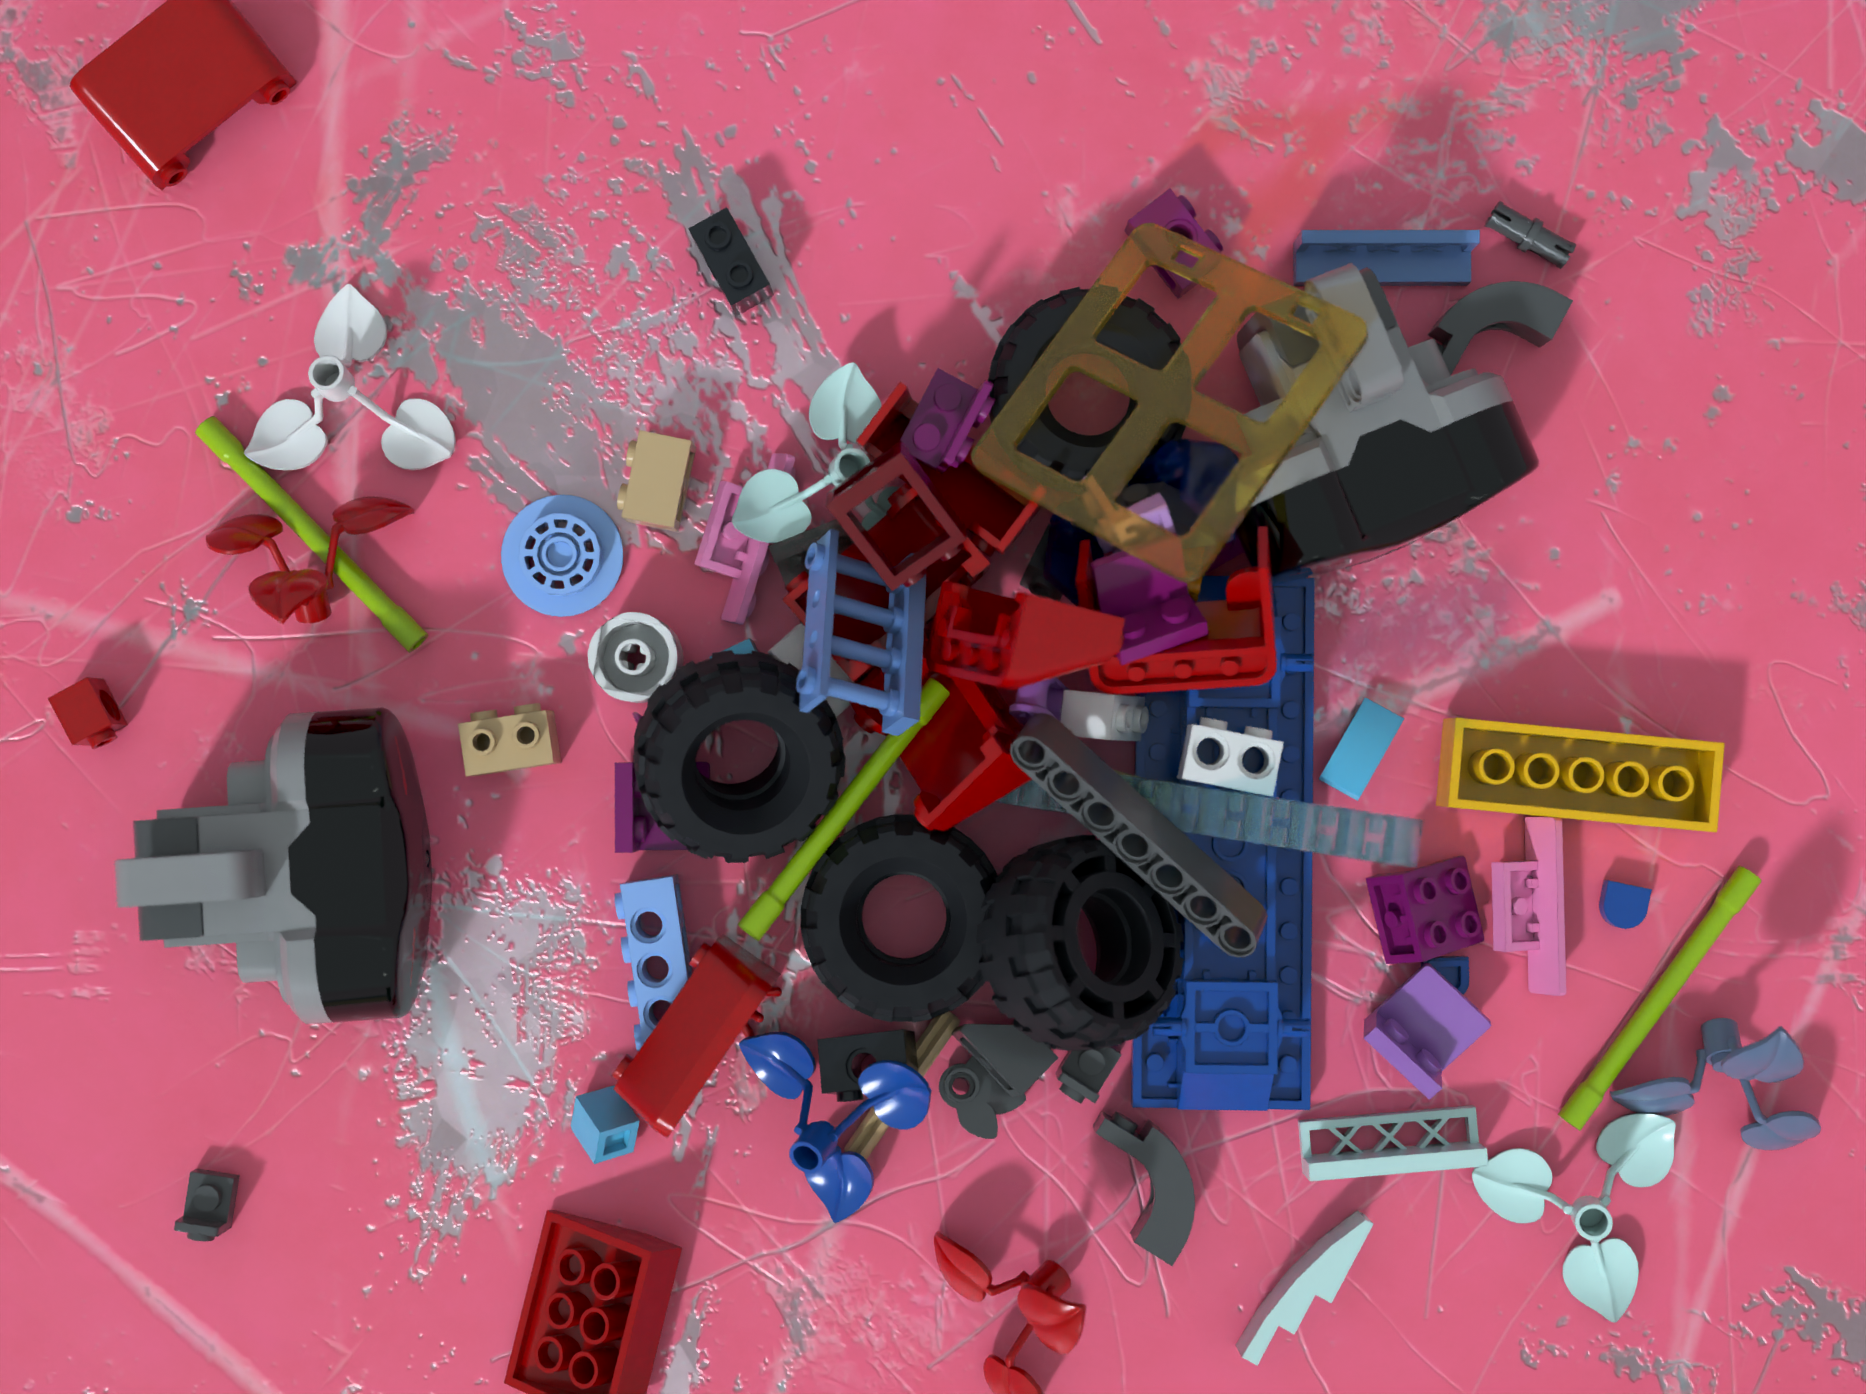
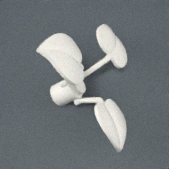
(346, 331)

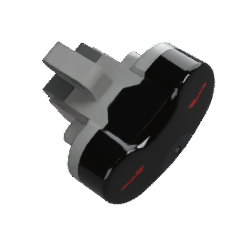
(1388, 449)
(305, 869)

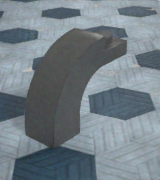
(1510, 306)
(1171, 1203)

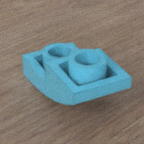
(1361, 749)

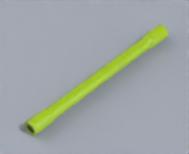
(231, 451)
(772, 901)
(1727, 904)

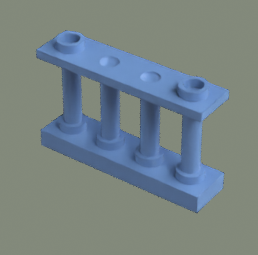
(904, 644)

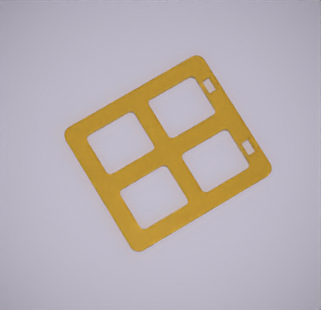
(1168, 398)

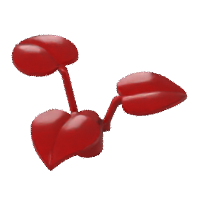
(306, 589)
(1052, 1318)

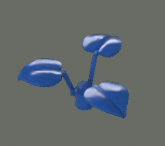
(837, 1177)

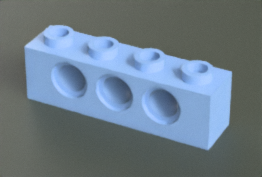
(664, 898)

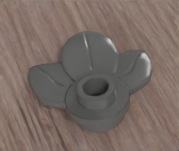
(982, 1101)

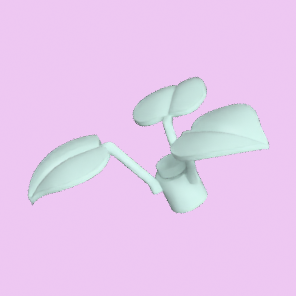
(770, 500)
(1599, 1273)

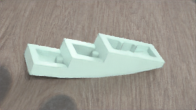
(1315, 1273)

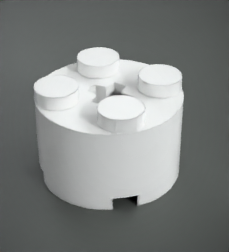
(622, 636)

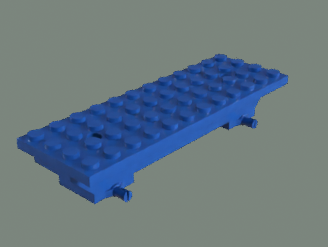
(1241, 1023)

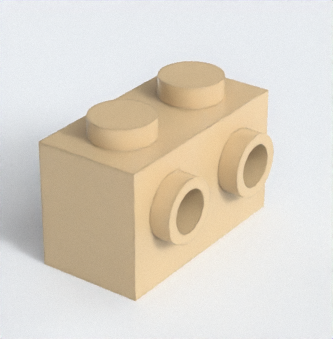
(657, 480)
(509, 742)

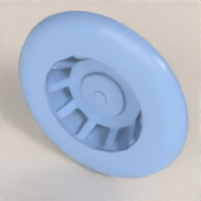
(561, 555)

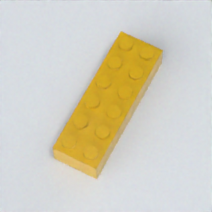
(1580, 774)

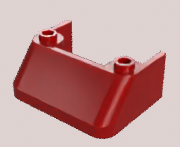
(983, 505)
(1233, 654)
(694, 1033)

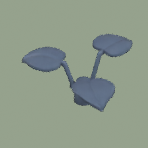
(1767, 1060)

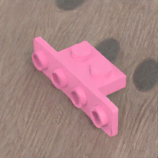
(733, 553)
(1531, 906)

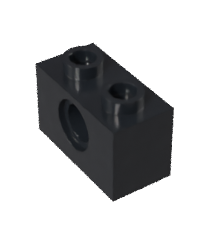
(731, 261)
(842, 1059)

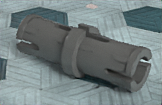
(1530, 235)

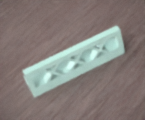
(1391, 1160)

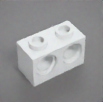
(1104, 715)
(1228, 768)

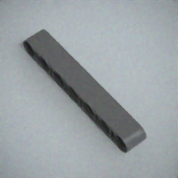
(1139, 834)

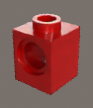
(88, 712)

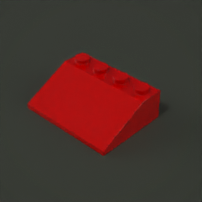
(592, 1309)

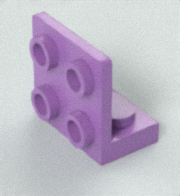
(1424, 1028)

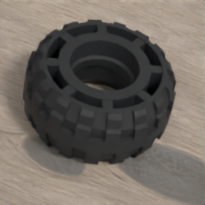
(1130, 331)
(747, 815)
(835, 933)
(1036, 954)

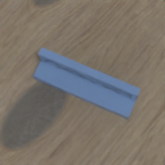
(1392, 255)

